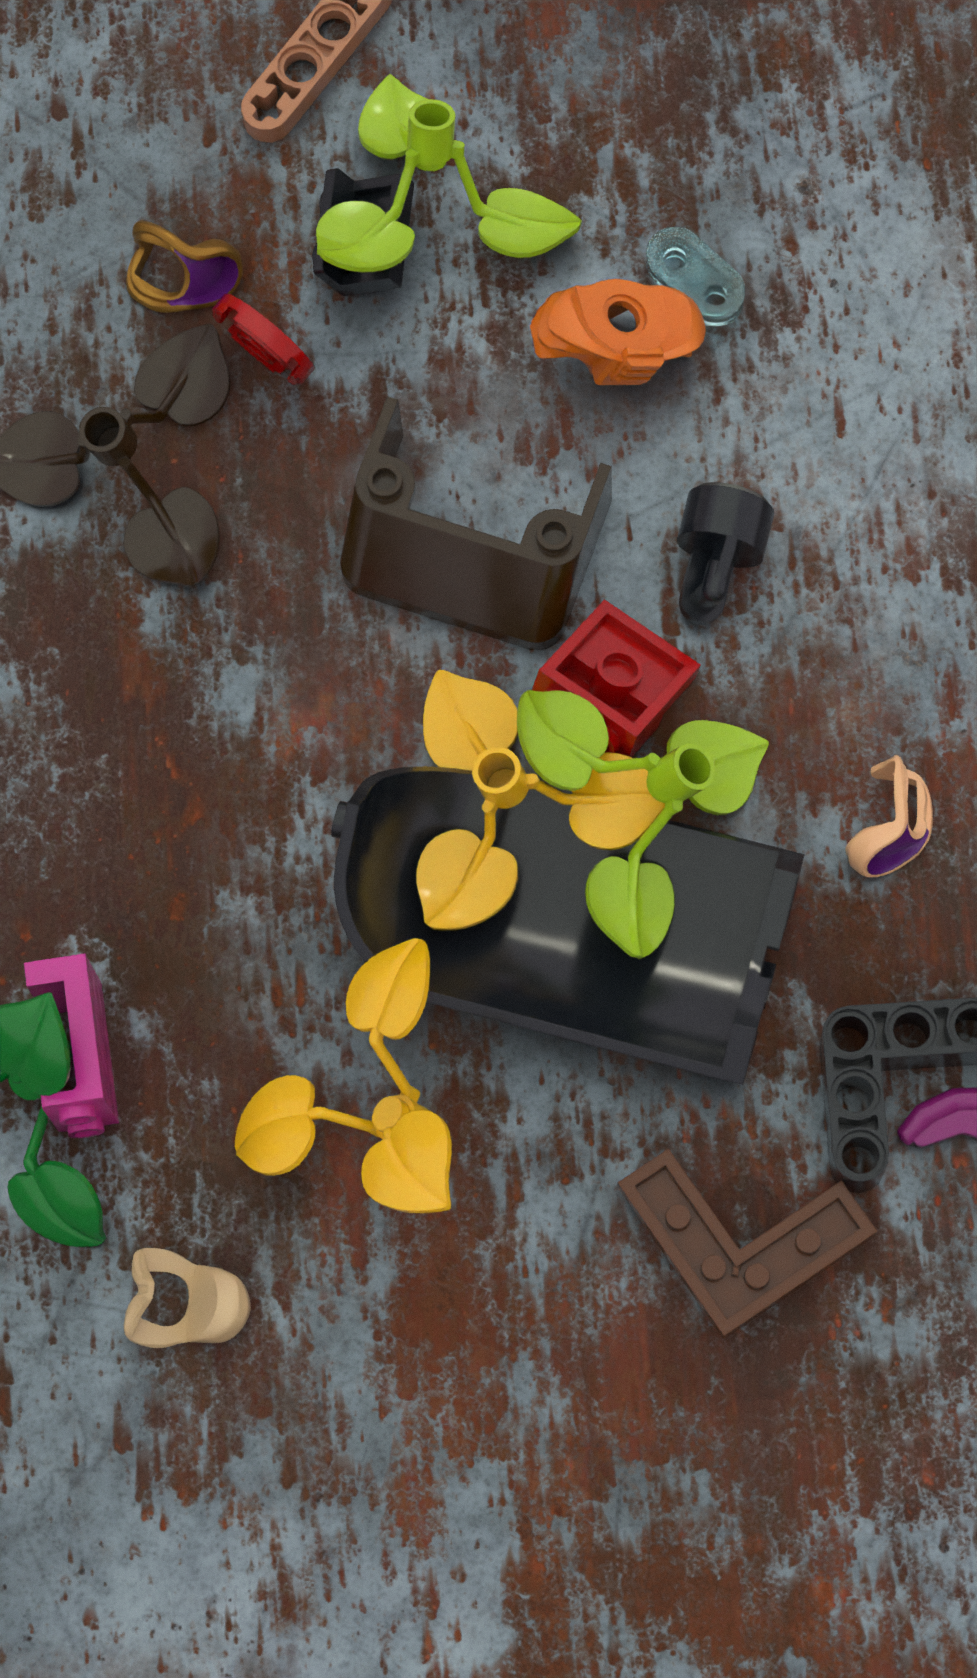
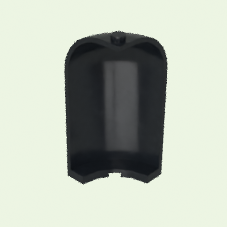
(543, 954)

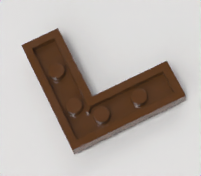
(732, 1282)

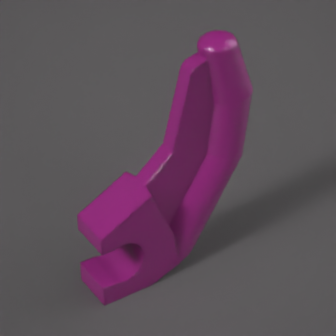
(941, 1118)

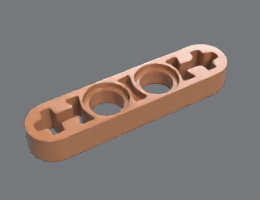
(309, 46)

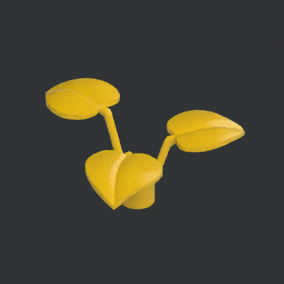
(472, 729)
(414, 1157)

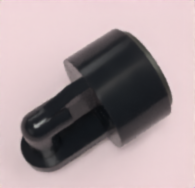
(721, 531)

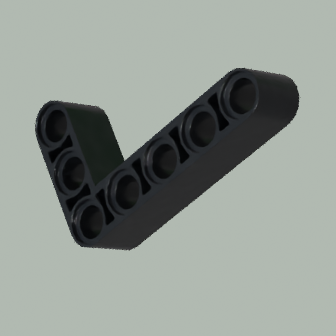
(879, 1054)

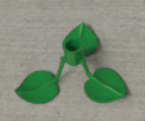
(38, 1062)

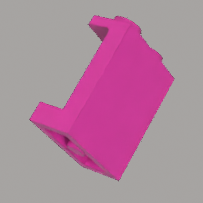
(80, 994)

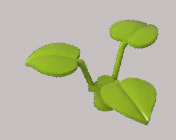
(403, 123)
(703, 762)

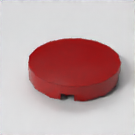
(263, 339)

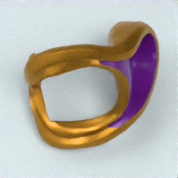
(209, 270)

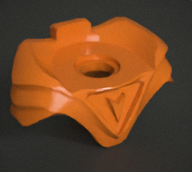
(579, 327)

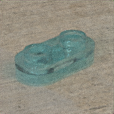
(699, 277)

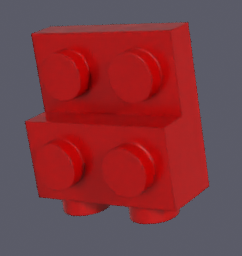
(622, 672)

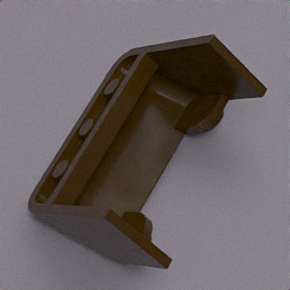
(458, 572)

